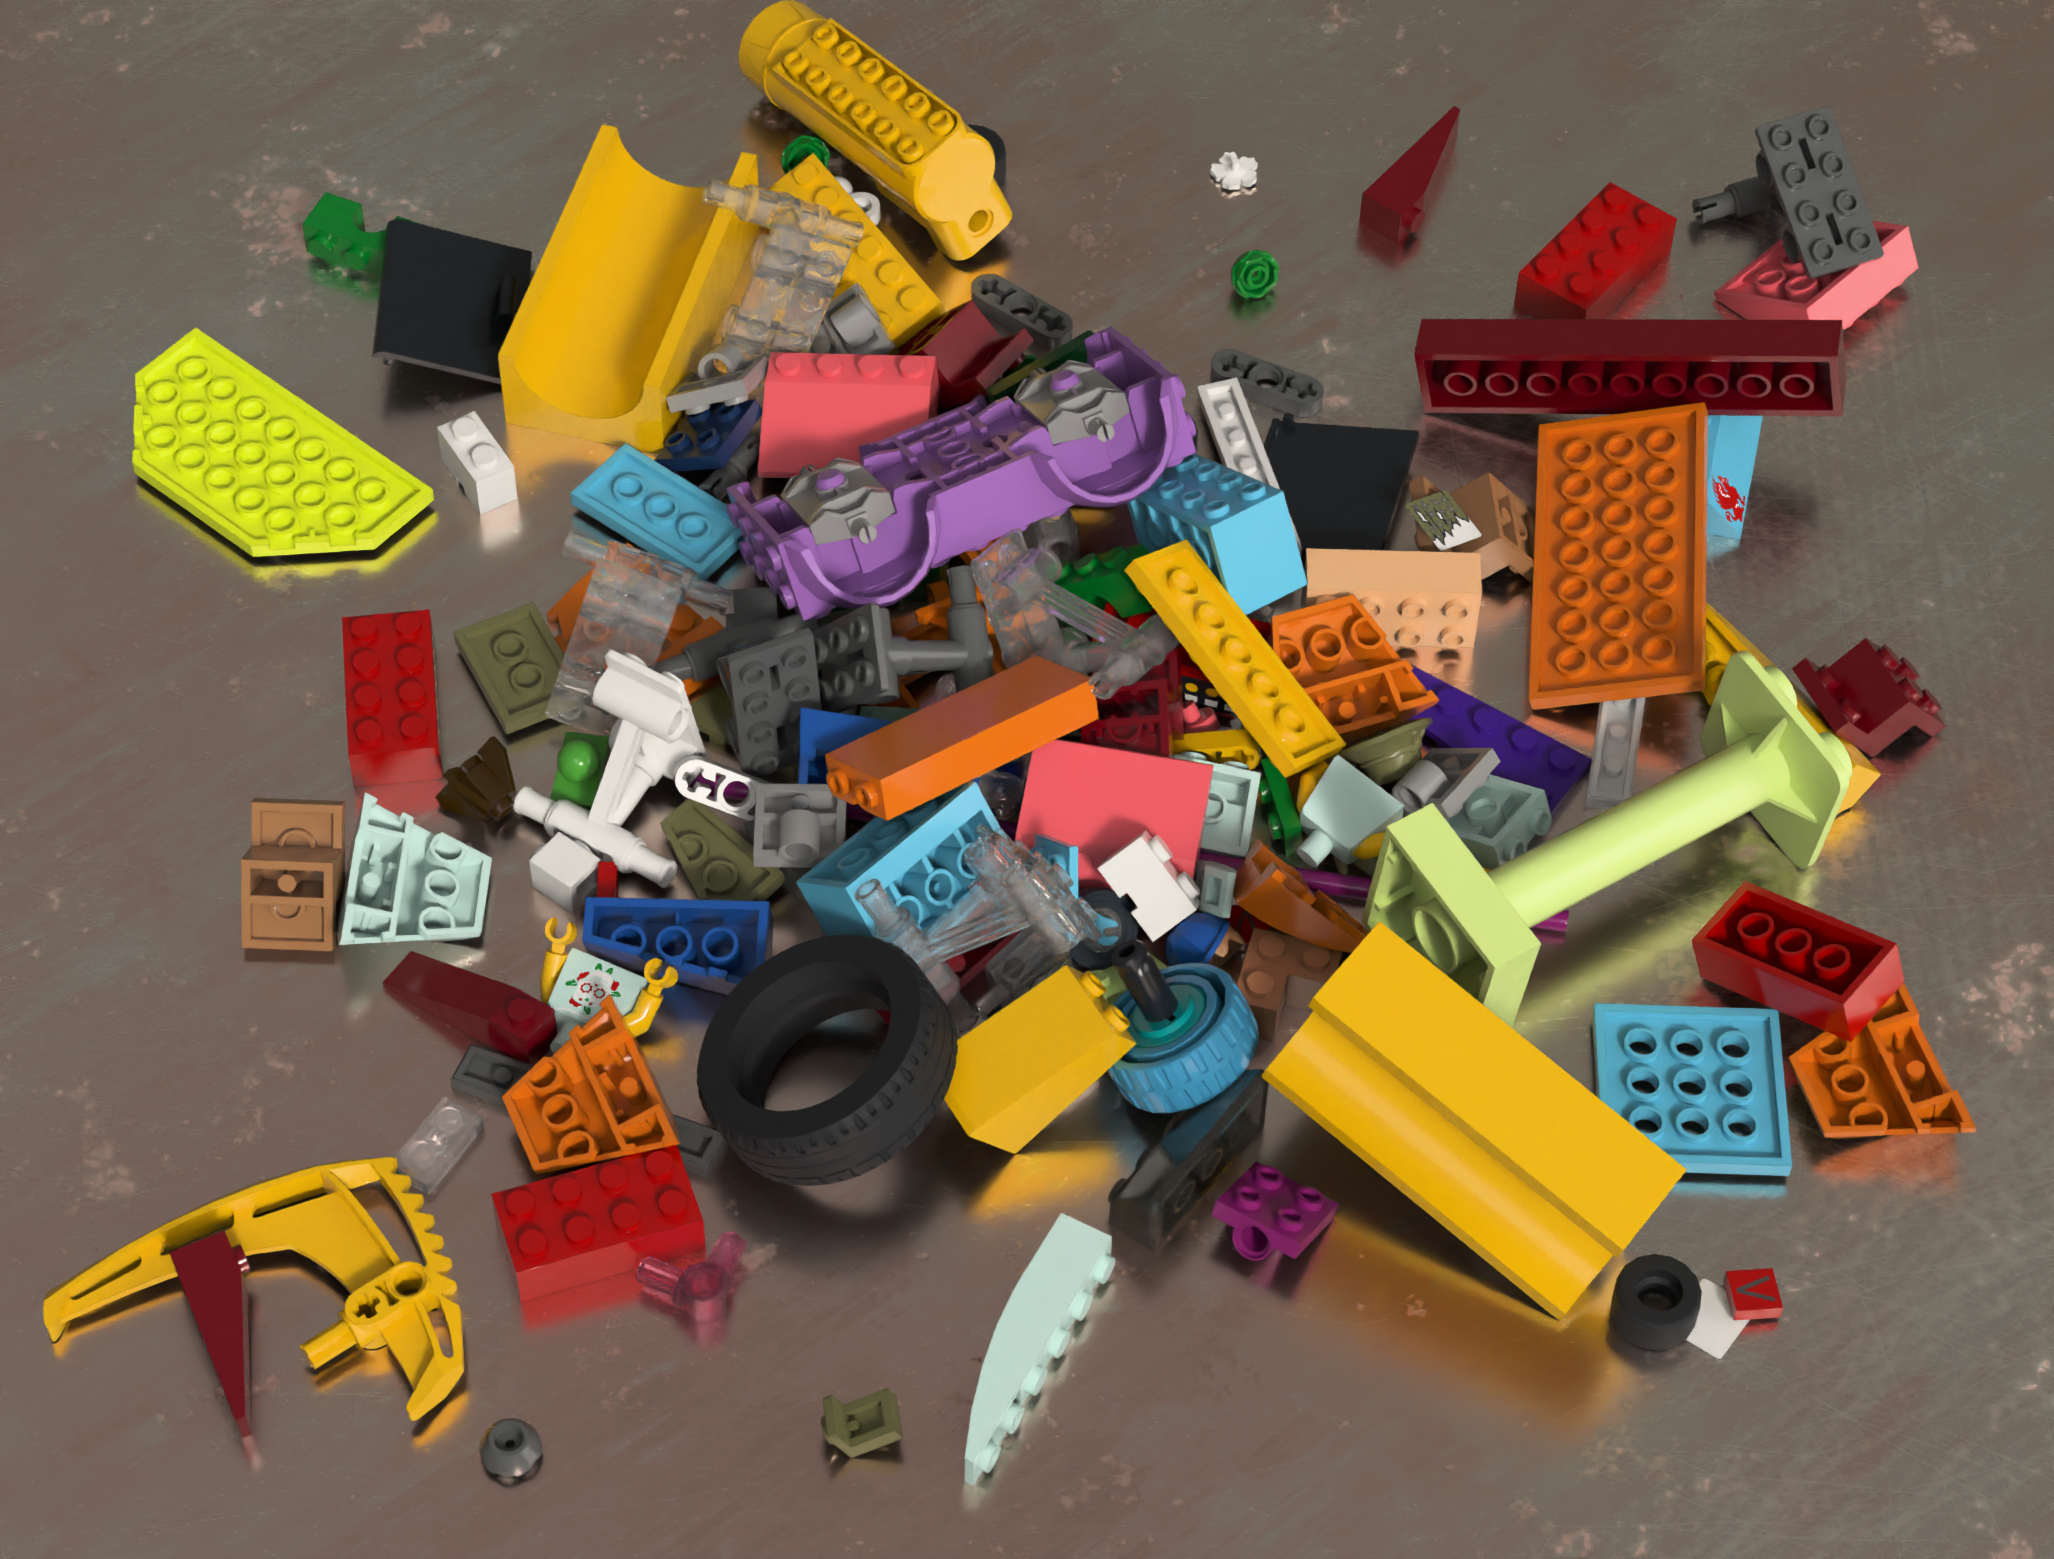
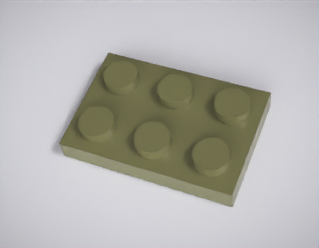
(513, 664)

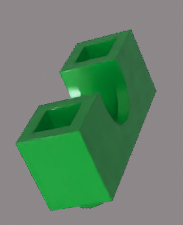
(338, 233)
(1103, 579)

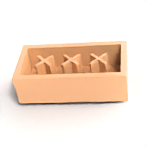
(1409, 594)

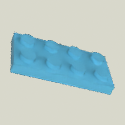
(659, 511)

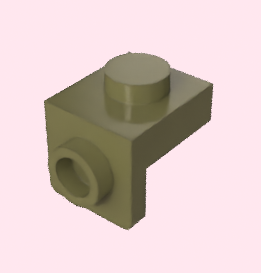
(862, 1423)

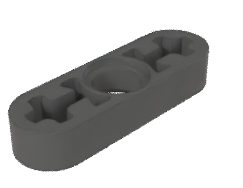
(1015, 297)
(1296, 383)

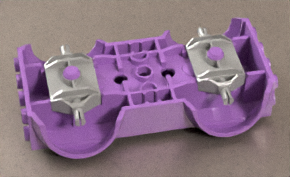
(965, 479)

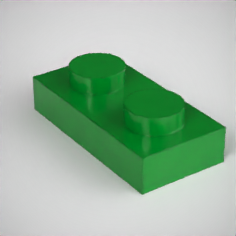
(1284, 818)

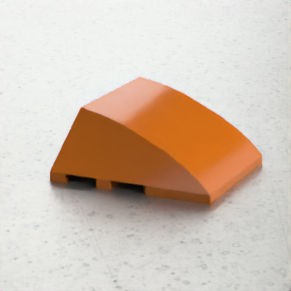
(1348, 667)
(1284, 901)
(1880, 1080)
(591, 1099)

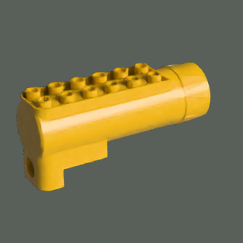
(880, 122)

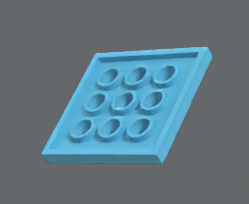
(1709, 1030)

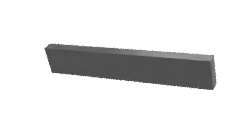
(492, 1074)

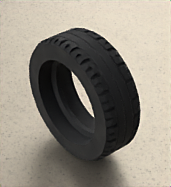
(868, 1118)

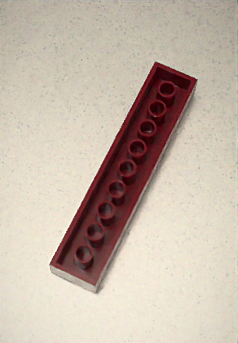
(1631, 366)

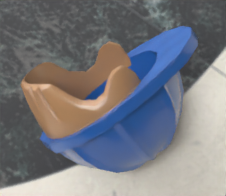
(1202, 940)

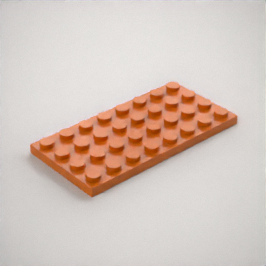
(1620, 557)

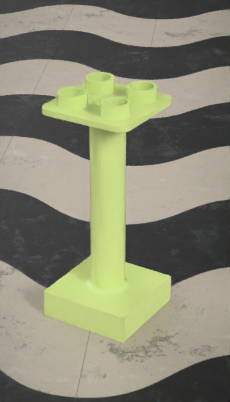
(1479, 922)

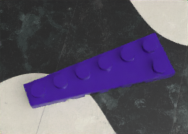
(1523, 751)

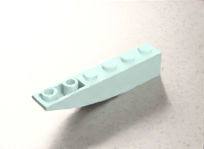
(1031, 1331)

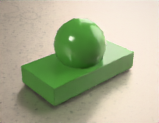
(580, 768)

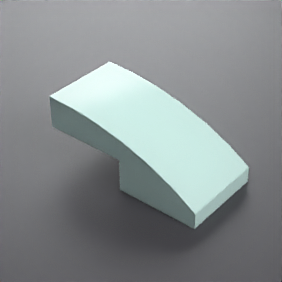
(1216, 887)

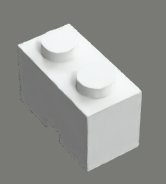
(477, 462)
(1152, 883)

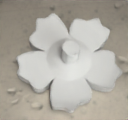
(1234, 171)

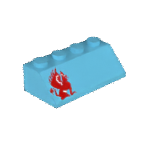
(1729, 471)

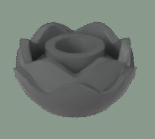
(515, 1460)

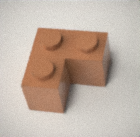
(1282, 973)

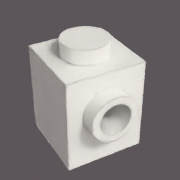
(564, 871)

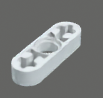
(700, 790)

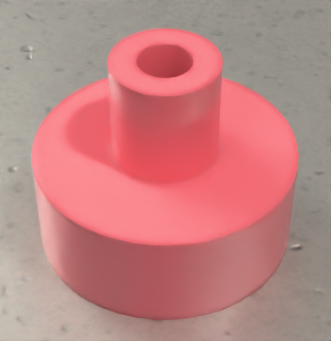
(1199, 720)

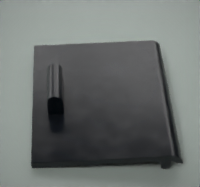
(447, 299)
(1340, 480)

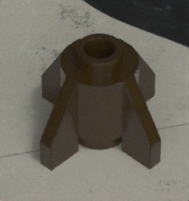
(479, 785)

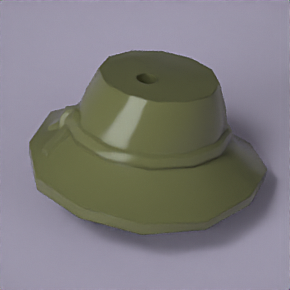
(1389, 752)

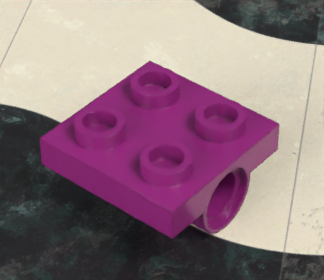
(1272, 1213)

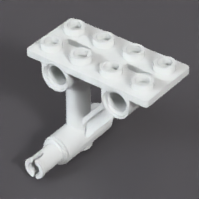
(646, 743)

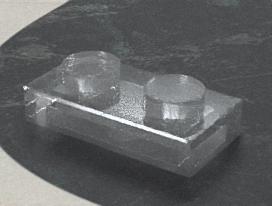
(438, 1144)

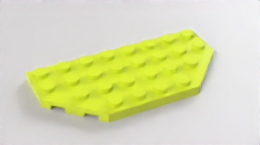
(262, 458)

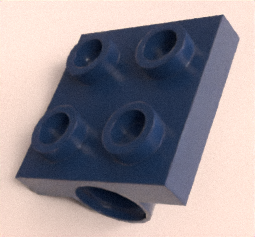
(709, 437)

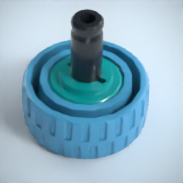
(1188, 1031)

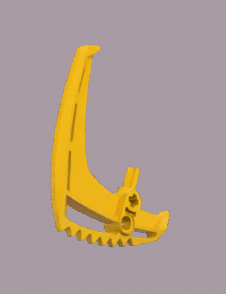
(328, 1231)

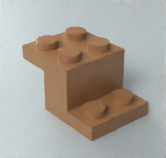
(1500, 517)
(293, 874)

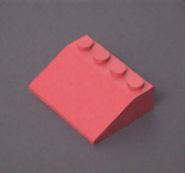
(1781, 291)
(833, 403)
(1108, 798)

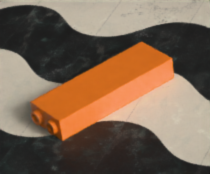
(961, 737)

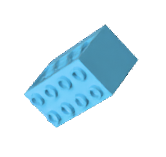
(1230, 522)
(912, 857)

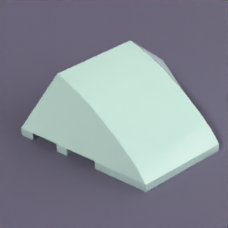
(409, 882)

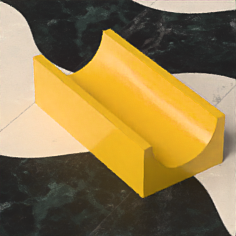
(622, 302)
(1472, 1121)

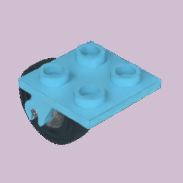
(1113, 913)

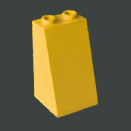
(1035, 1058)

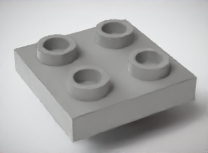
(852, 327)
(711, 386)
(1445, 779)
(796, 825)

